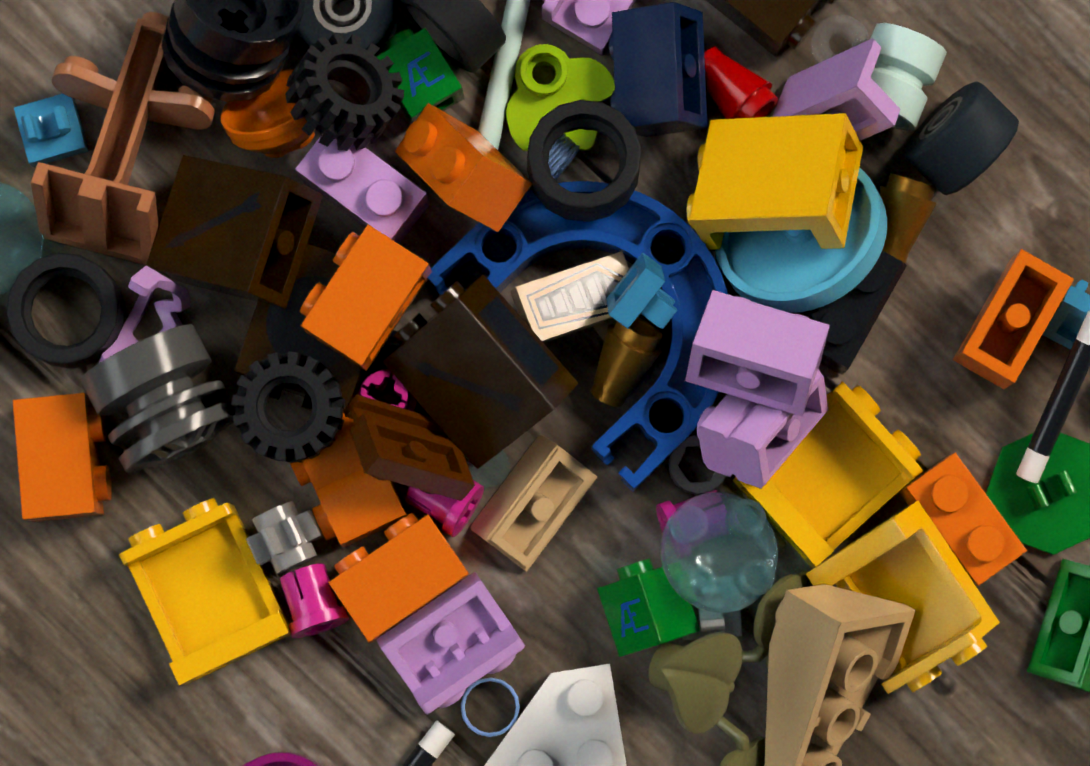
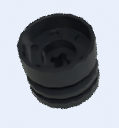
(230, 45)

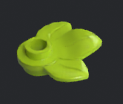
(573, 81)

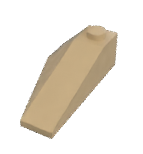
(824, 666)

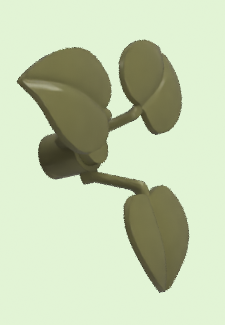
(705, 670)

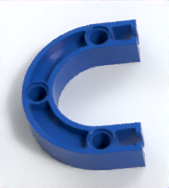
(628, 231)

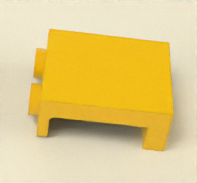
(776, 177)
(836, 476)
(915, 566)
(205, 590)

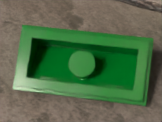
(1064, 636)

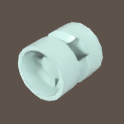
(905, 66)

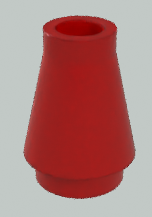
(737, 89)

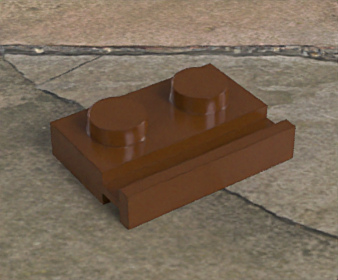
(407, 448)

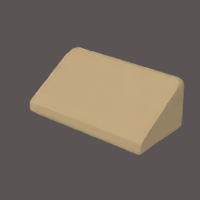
(533, 502)

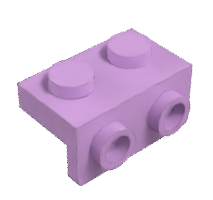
(451, 644)

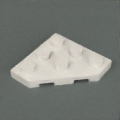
(567, 724)

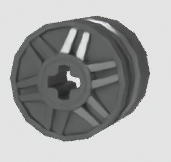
(158, 394)

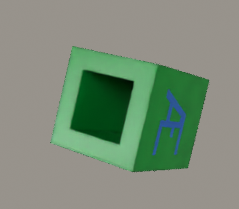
(423, 72)
(645, 609)

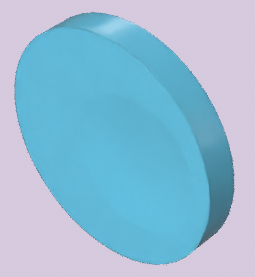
(792, 270)

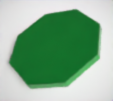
(1055, 509)

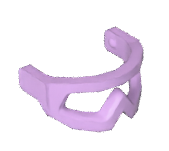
(144, 284)

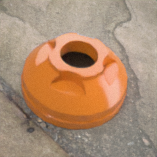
(266, 122)

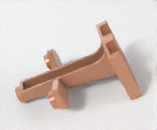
(100, 207)

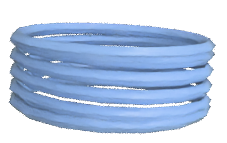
(562, 154)
(470, 726)

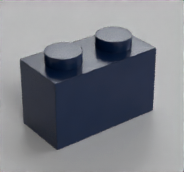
(659, 68)

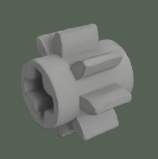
(284, 537)

